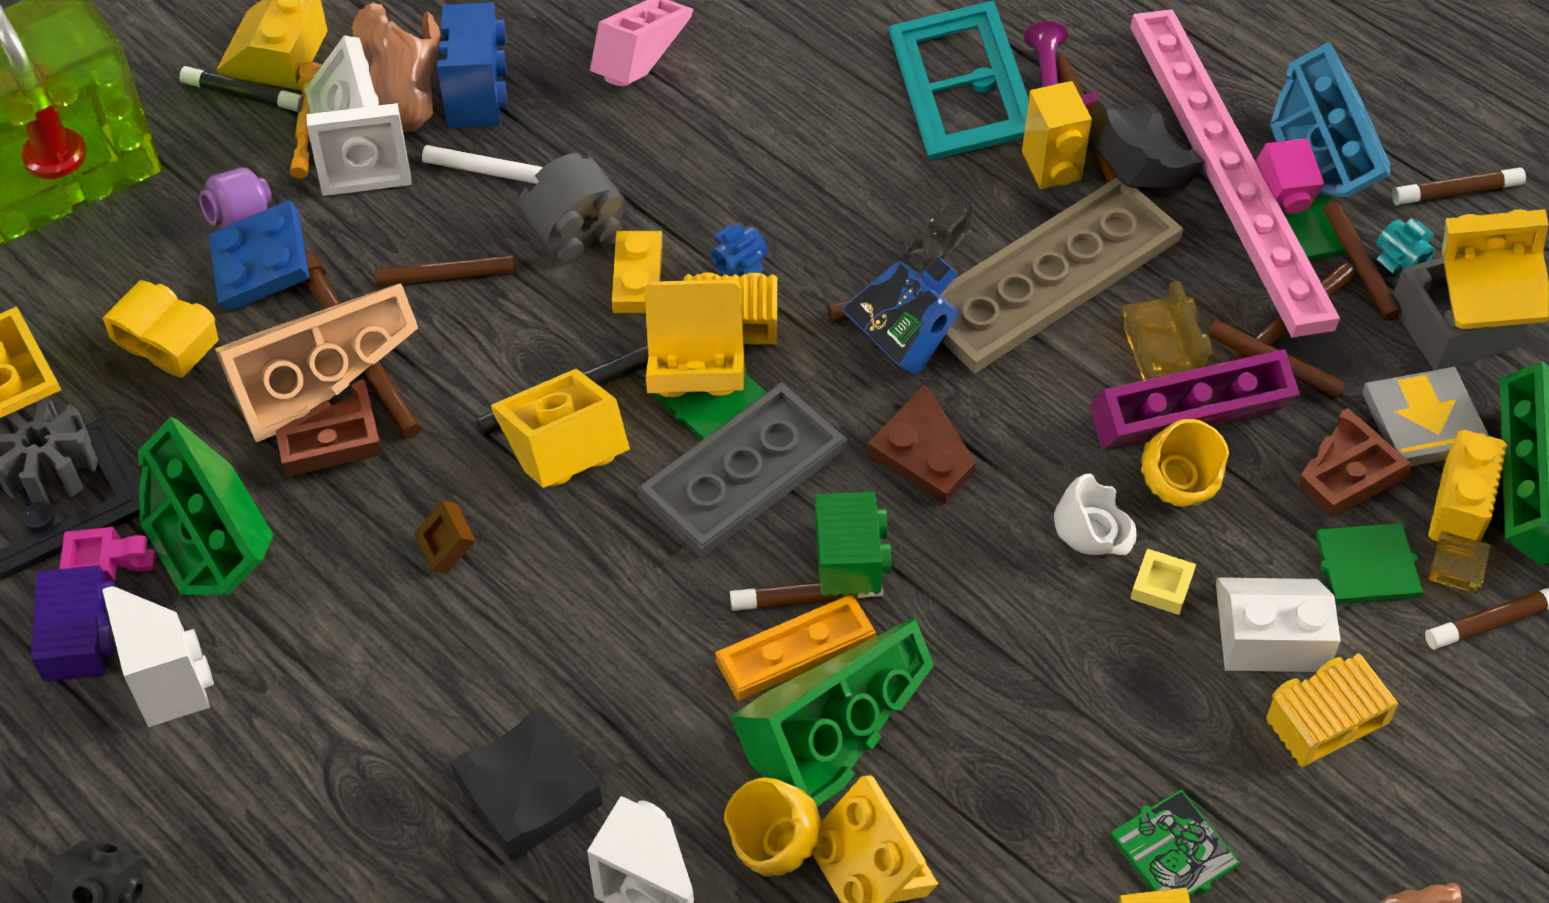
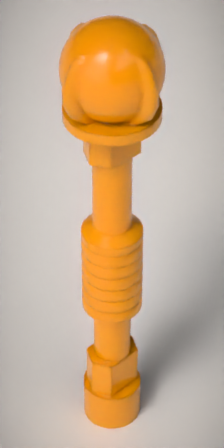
(300, 160)

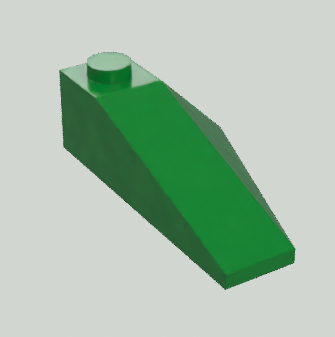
(827, 717)

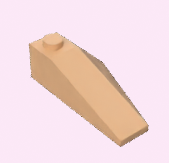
(312, 358)

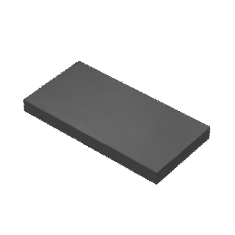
(741, 469)

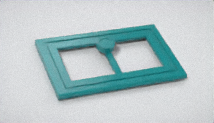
(1002, 71)

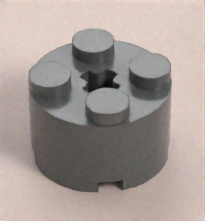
(572, 206)

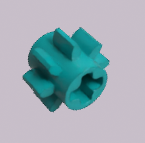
(1404, 245)

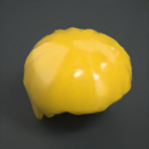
(1185, 462)
(772, 826)

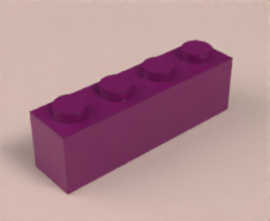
(1206, 394)

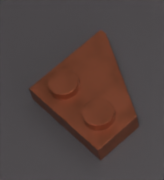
(330, 435)
(924, 447)
(1352, 466)

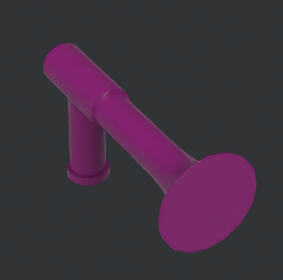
(1046, 37)

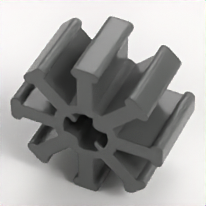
(44, 451)

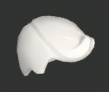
(1091, 520)

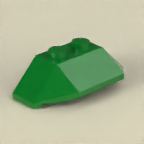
(198, 513)

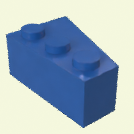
(472, 65)

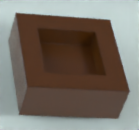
(444, 537)

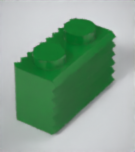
(850, 543)

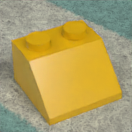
(275, 42)
(562, 427)

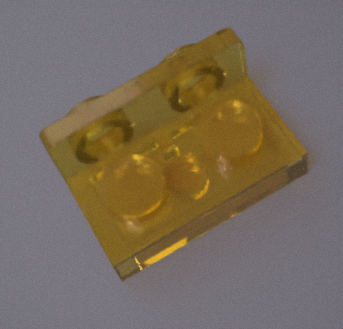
(1166, 334)

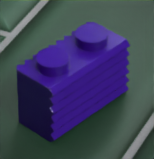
(71, 623)

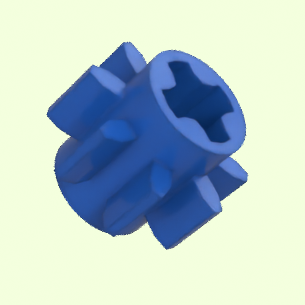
(738, 251)

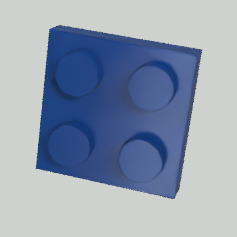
(258, 256)

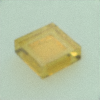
(1459, 562)

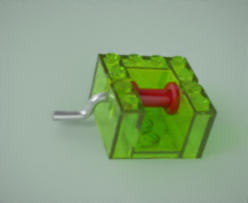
(65, 114)

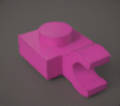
(106, 549)

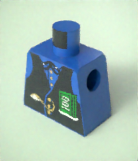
(906, 312)

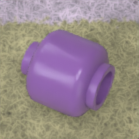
(234, 197)

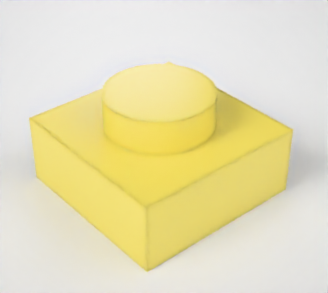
(1163, 581)

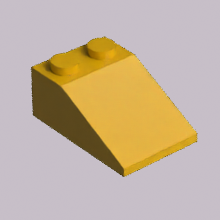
(23, 369)

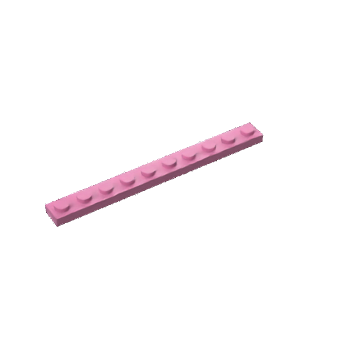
(1235, 176)

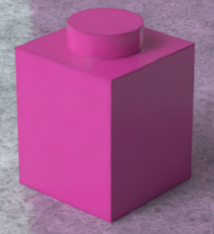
(1291, 173)

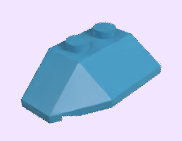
(1327, 110)

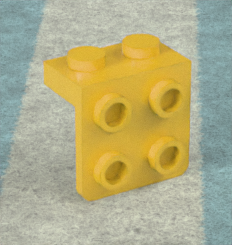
(1497, 268)
(694, 337)

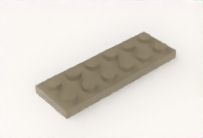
(1054, 271)

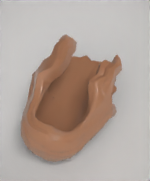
(399, 63)

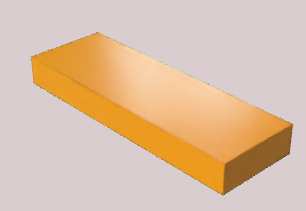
(794, 647)

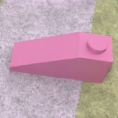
(636, 39)

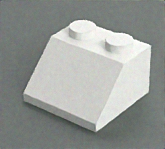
(1276, 624)
(158, 658)
(638, 857)

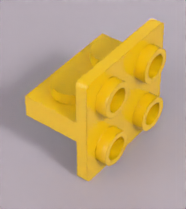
(870, 851)

